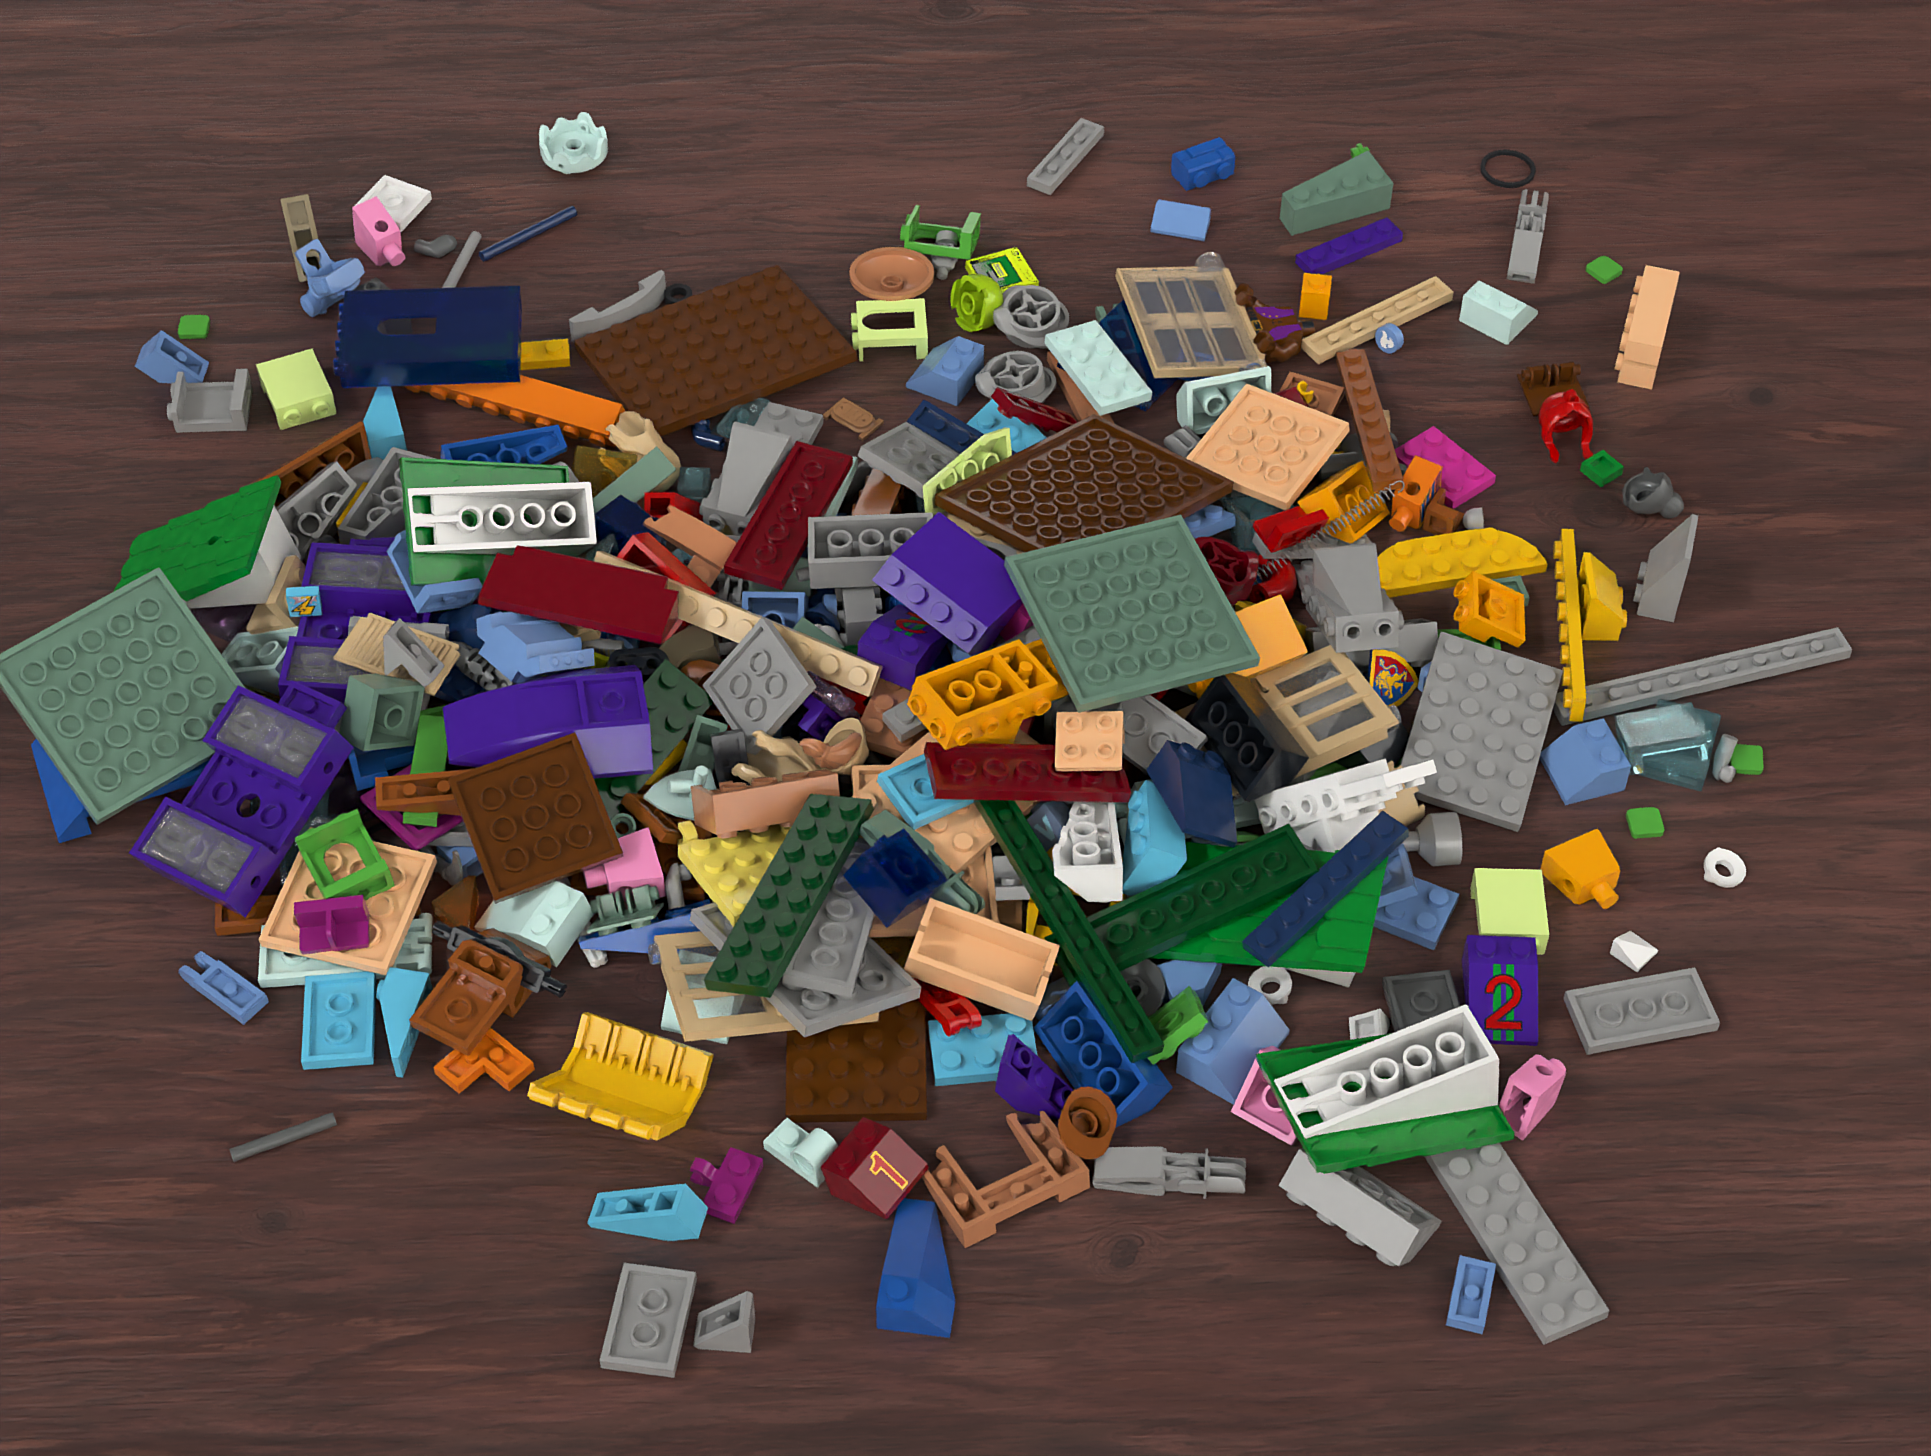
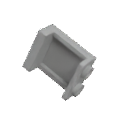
(210, 404)

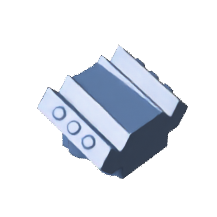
(530, 646)

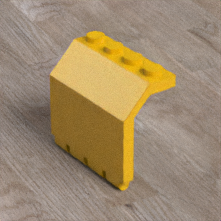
(626, 1079)

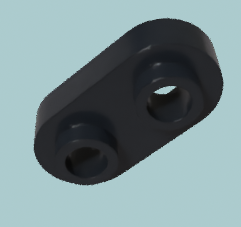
(640, 657)

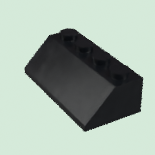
(1247, 736)

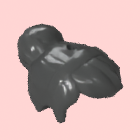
(1652, 494)

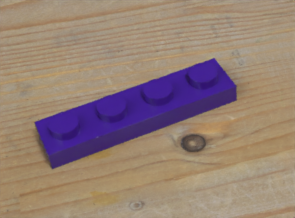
(1349, 247)

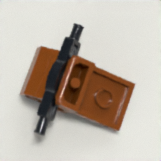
(485, 978)

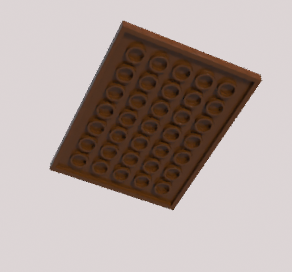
(715, 350)
(1081, 486)

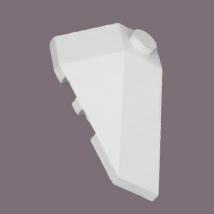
(1090, 853)

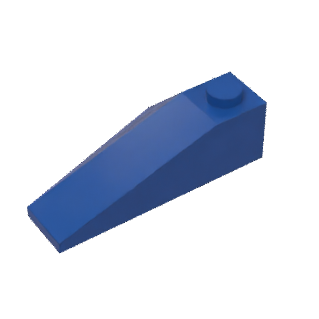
(916, 1278)

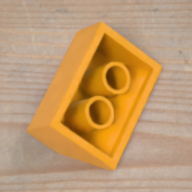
(1339, 495)

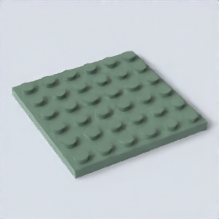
(1130, 613)
(121, 693)

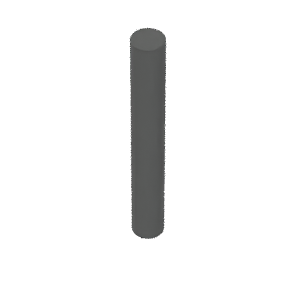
(283, 1137)

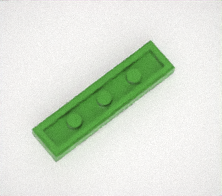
(428, 757)

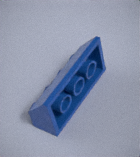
(1094, 1058)

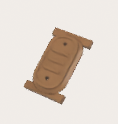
(854, 418)

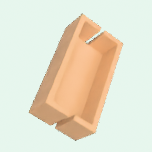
(1646, 326)
(981, 959)

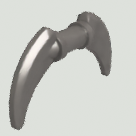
(449, 871)

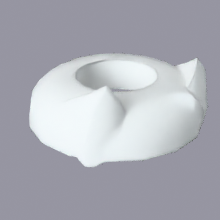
(1729, 860)
(1272, 974)

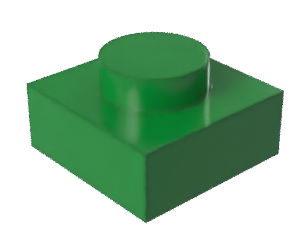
(1601, 468)

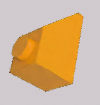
(1315, 296)

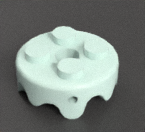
(580, 134)

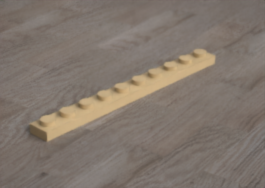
(735, 623)

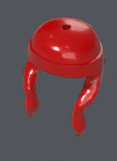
(1564, 413)

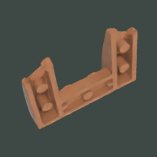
(702, 542)
(976, 1212)

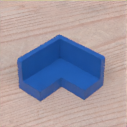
(375, 763)

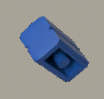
(1203, 164)

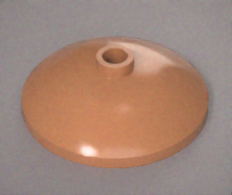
(891, 274)

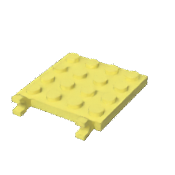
(729, 866)

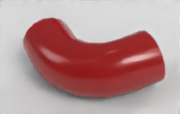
(1280, 582)

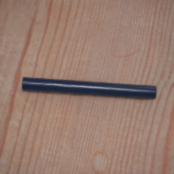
(527, 233)

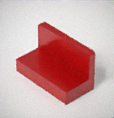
(1289, 527)

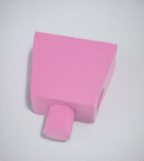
(377, 233)
(635, 869)
(1535, 1079)

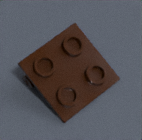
(1541, 382)

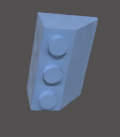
(1226, 1048)

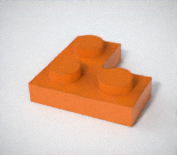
(490, 1055)

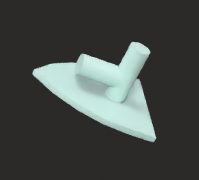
(674, 791)

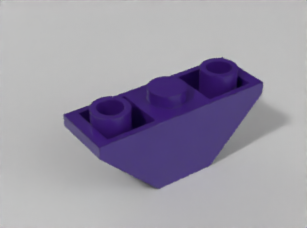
(1029, 1082)

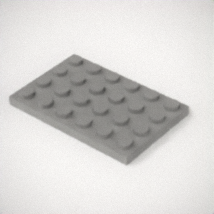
(1483, 728)
(877, 988)

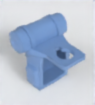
(329, 281)

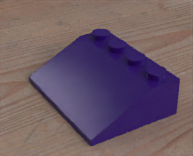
(952, 584)

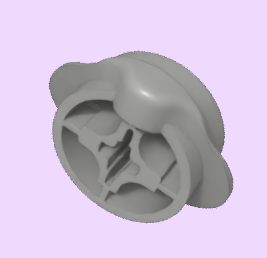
(1033, 310)
(1017, 373)

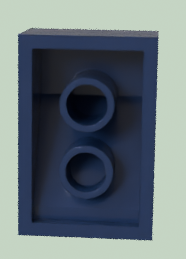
(1196, 791)

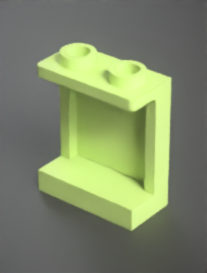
(296, 389)
(1511, 904)

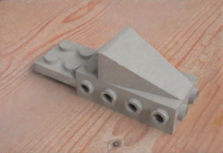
(753, 463)
(1347, 598)

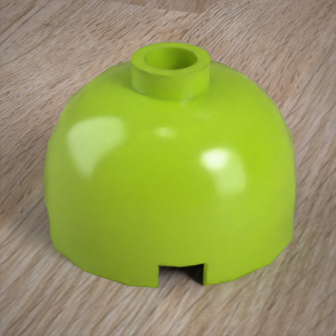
(975, 300)

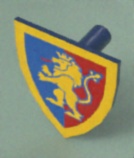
(1390, 676)

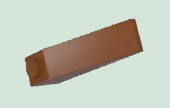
(417, 793)

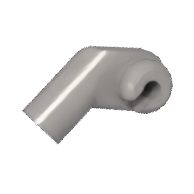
(1722, 757)
(673, 885)

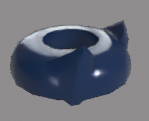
(821, 611)

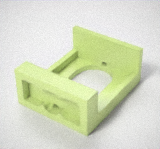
(890, 337)

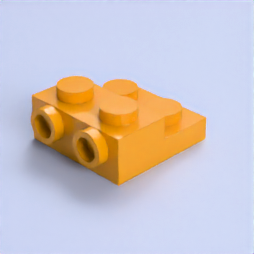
(1489, 610)

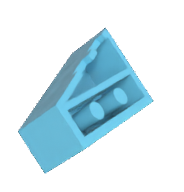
(990, 420)
(1152, 842)

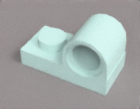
(801, 1150)

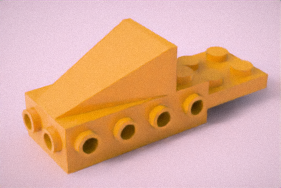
(987, 694)

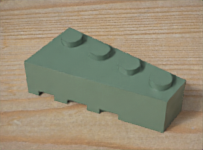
(1337, 195)

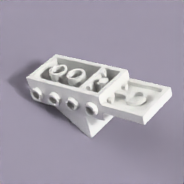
(1337, 805)

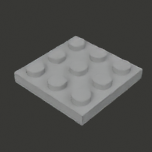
(907, 456)
(759, 683)

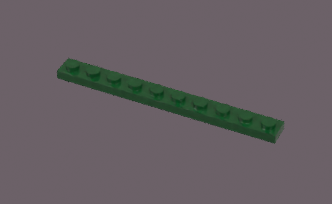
(1072, 929)

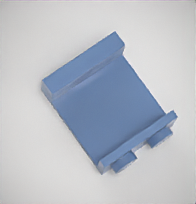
(432, 596)

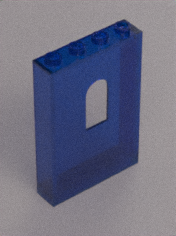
(472, 344)

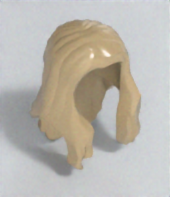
(639, 437)
(774, 759)

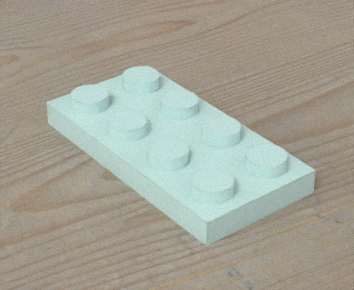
(1098, 367)

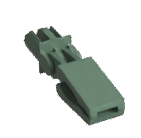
(955, 890)

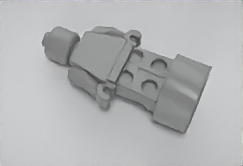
(942, 263)

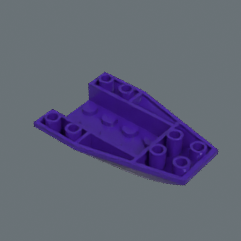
(598, 704)

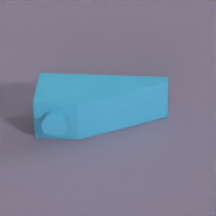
(383, 424)
(400, 998)
(650, 1212)

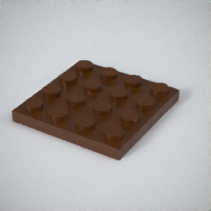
(535, 817)
(860, 1070)

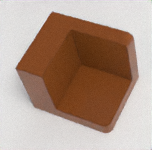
(1440, 518)

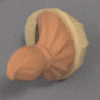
(841, 748)

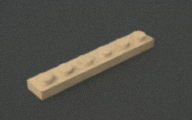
(1363, 325)

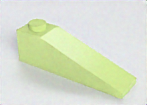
(980, 455)

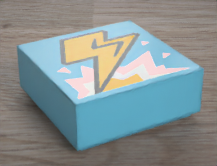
(304, 601)

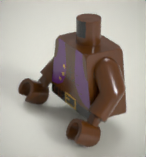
(1276, 328)

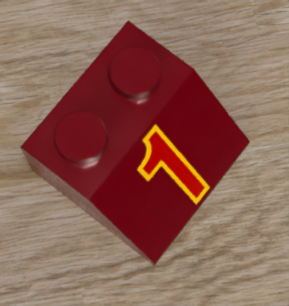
(873, 1168)

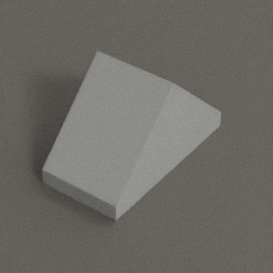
(727, 1325)

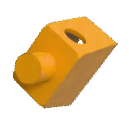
(1583, 869)

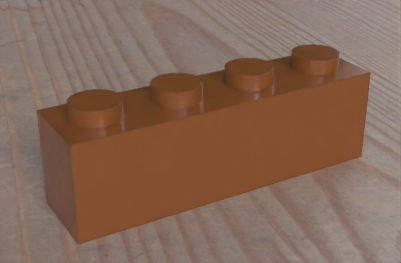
(881, 496)

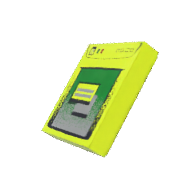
(1005, 267)

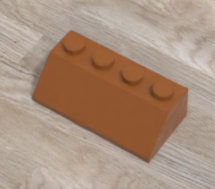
(346, 447)

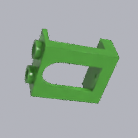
(967, 236)
(345, 829)

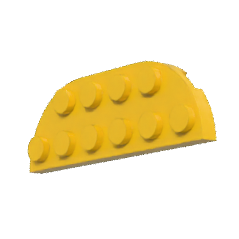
(1447, 558)

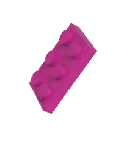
(1461, 473)

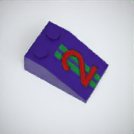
(902, 645)
(1502, 987)

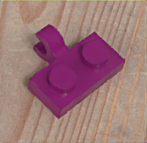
(729, 1184)

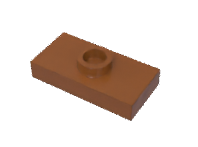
(649, 816)

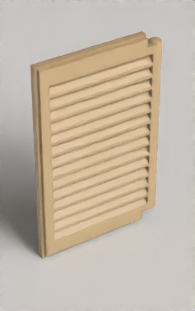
(365, 650)

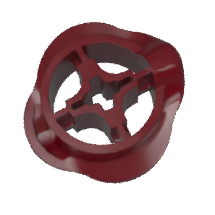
(1232, 567)

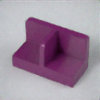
(332, 924)

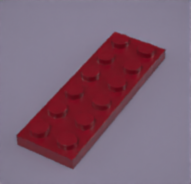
(780, 523)
(1016, 774)

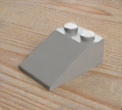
(1666, 573)

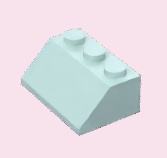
(1205, 399)

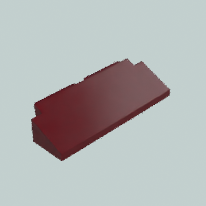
(581, 593)

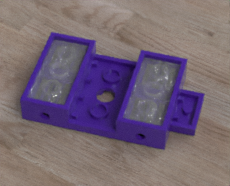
(351, 583)
(263, 750)

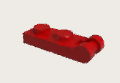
(946, 1006)

